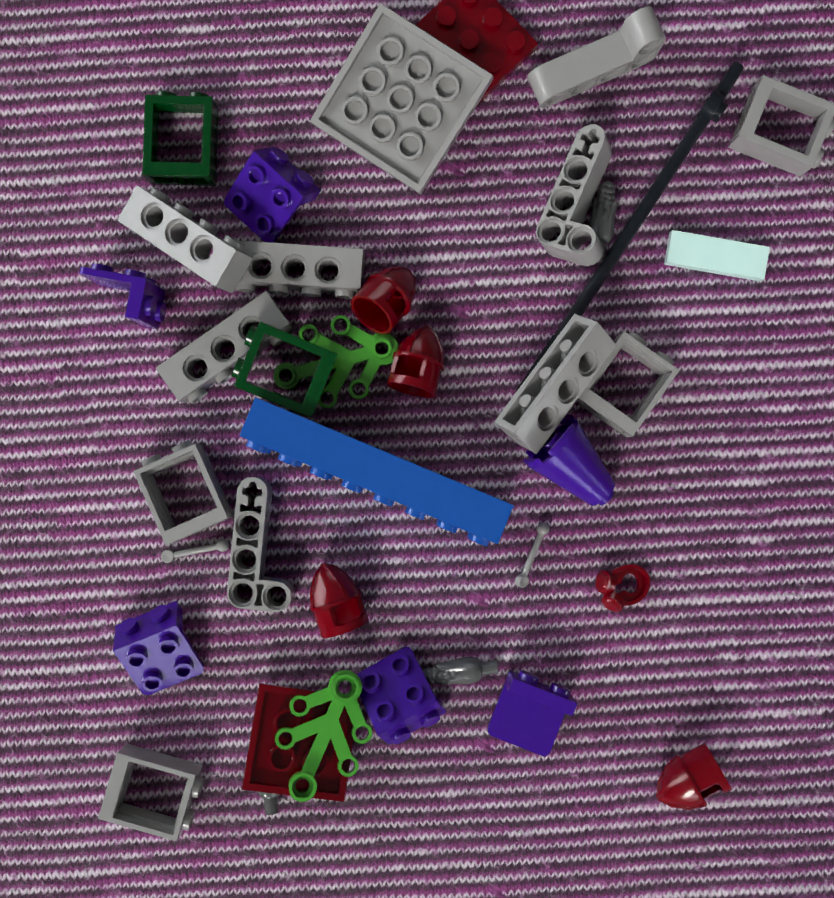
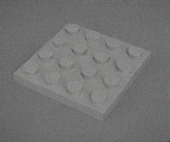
(401, 99)

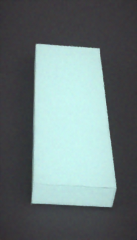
(716, 255)

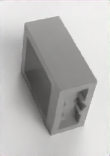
(771, 152)
(657, 362)
(157, 505)
(144, 820)

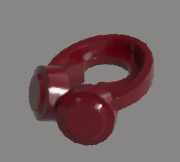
(607, 581)

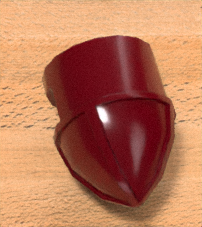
(385, 299)
(418, 364)
(336, 602)
(691, 779)

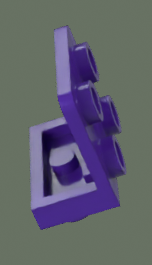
(269, 192)
(145, 298)
(156, 649)
(399, 697)
(530, 712)

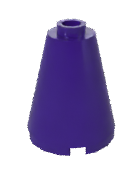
(573, 463)

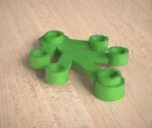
(344, 361)
(326, 727)

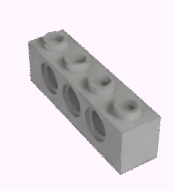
(144, 216)
(283, 256)
(178, 369)
(556, 383)

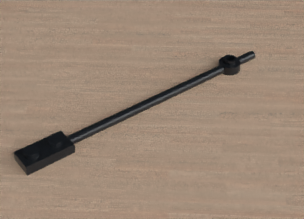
(712, 110)

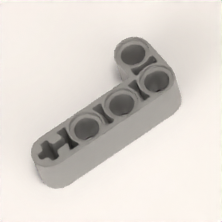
(599, 61)
(587, 155)
(256, 543)

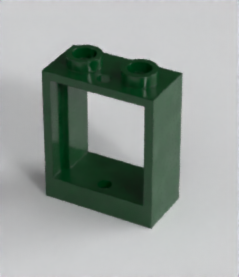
(180, 172)
(243, 367)

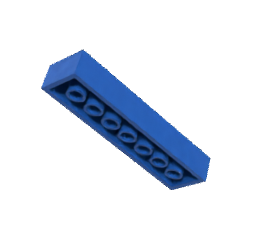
(377, 471)

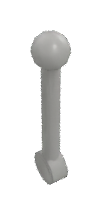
(169, 555)
(522, 579)

